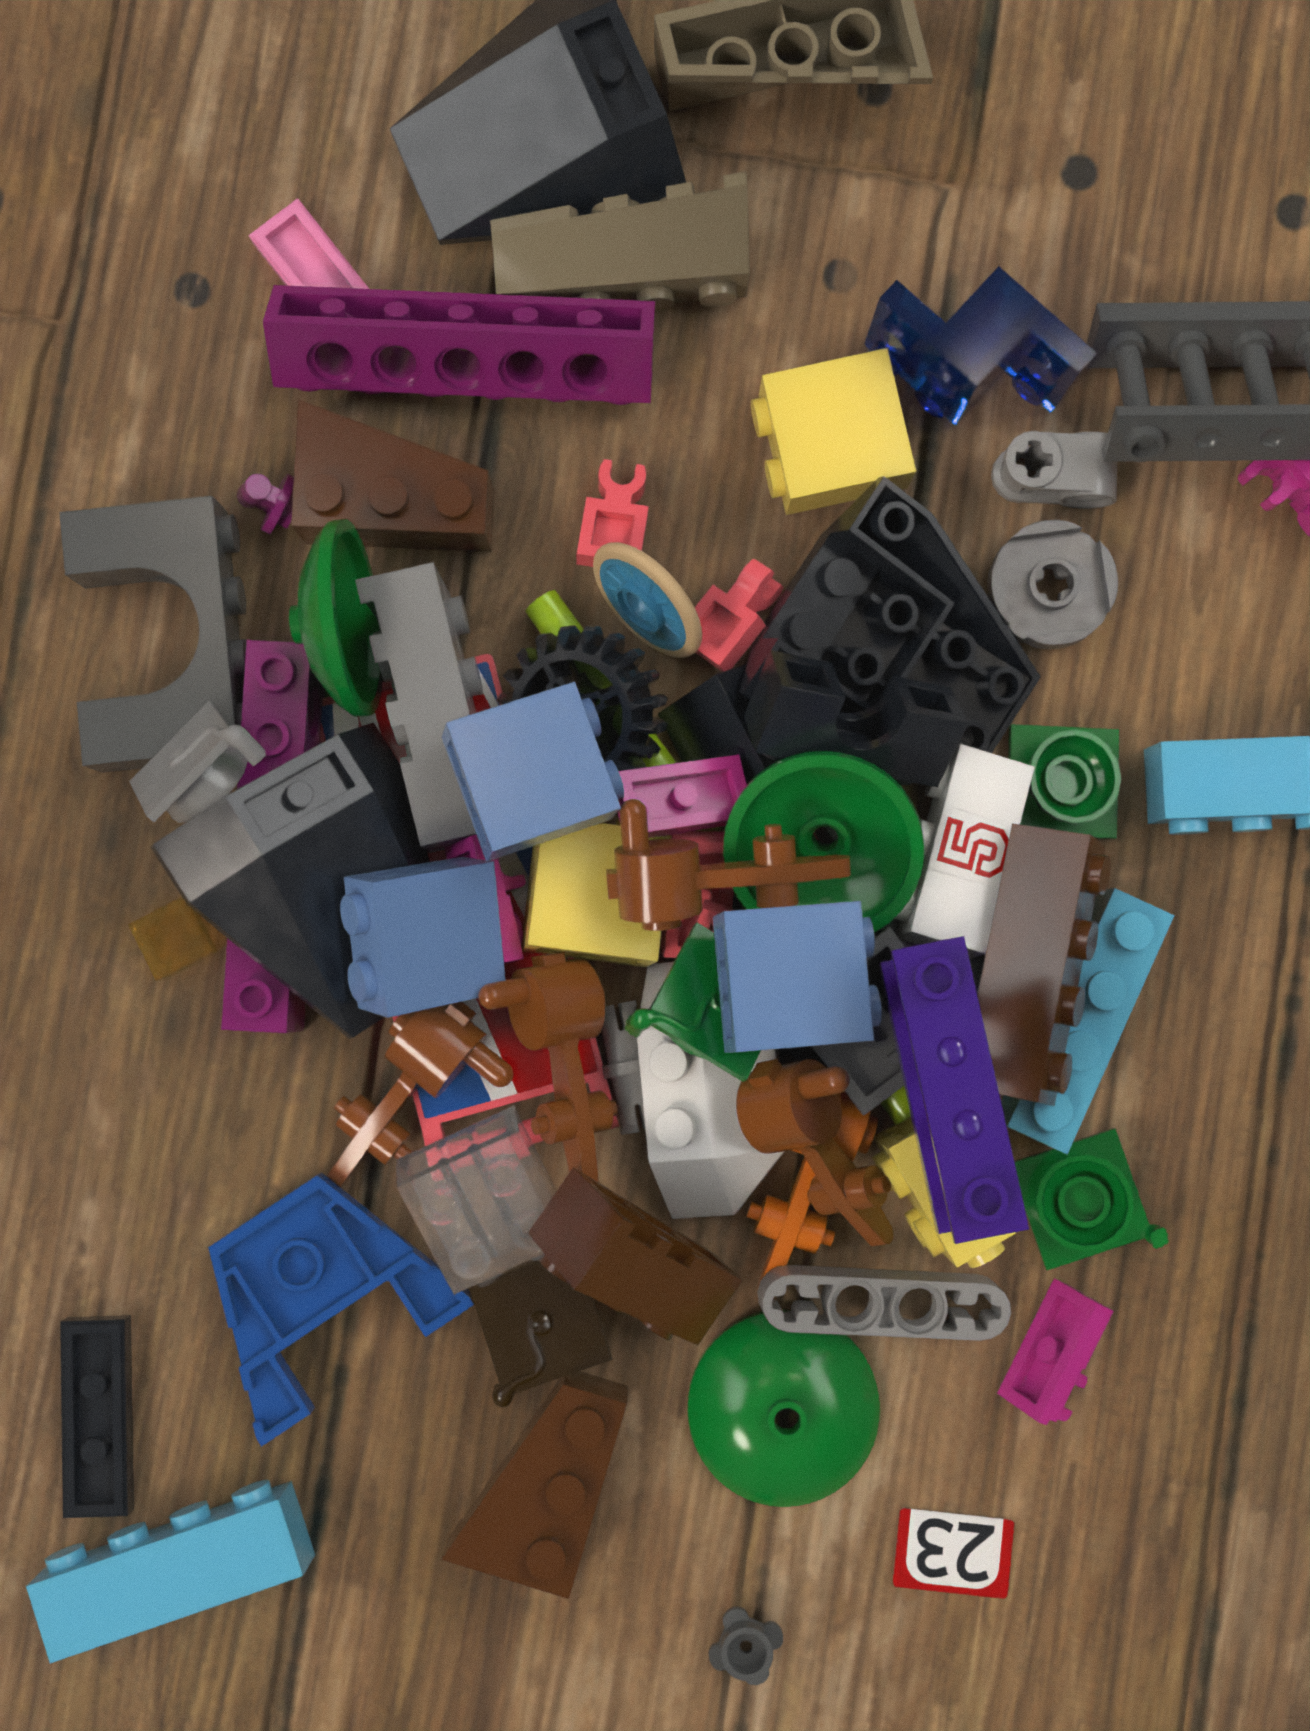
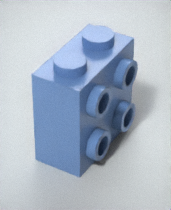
(532, 770)
(422, 935)
(795, 976)

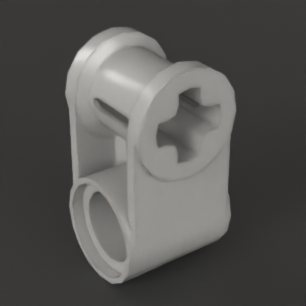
(1066, 467)

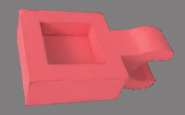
(731, 618)

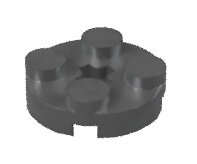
(1071, 556)

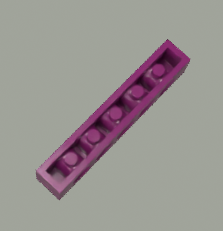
(433, 326)
(285, 718)

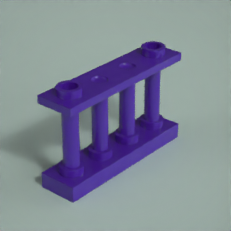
(952, 1091)

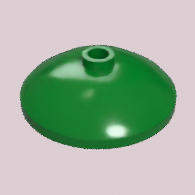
(334, 622)
(856, 800)
(753, 1375)

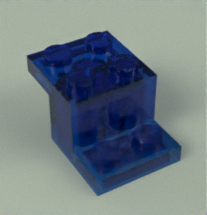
(988, 336)

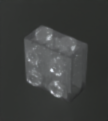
(477, 1198)

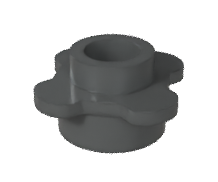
(745, 1665)

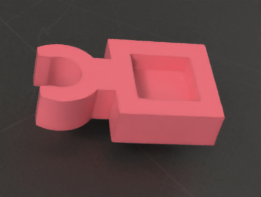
(613, 517)

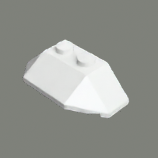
(694, 1125)

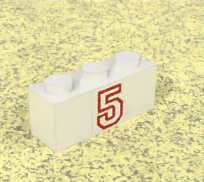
(965, 849)

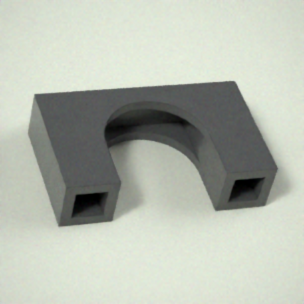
(176, 544)

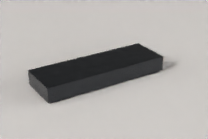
(97, 1416)

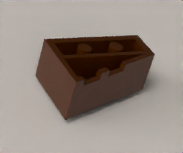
(386, 487)
(631, 1260)
(545, 1492)

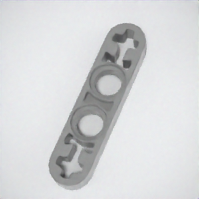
(882, 1312)

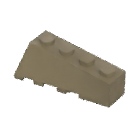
(763, 44)
(628, 250)

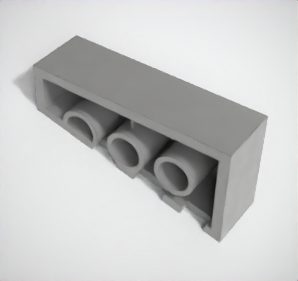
(431, 686)

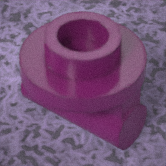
(275, 501)

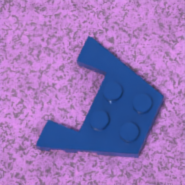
(302, 1268)

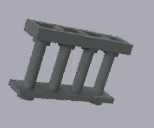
(1197, 338)

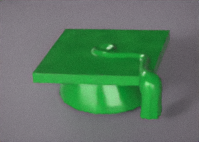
(1072, 777)
(690, 1007)
(1083, 1201)

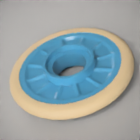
(647, 599)

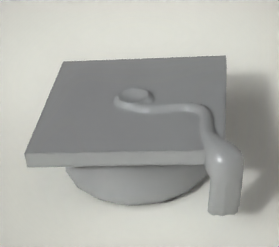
(196, 767)

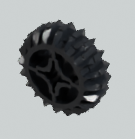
(553, 666)

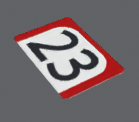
(953, 1553)

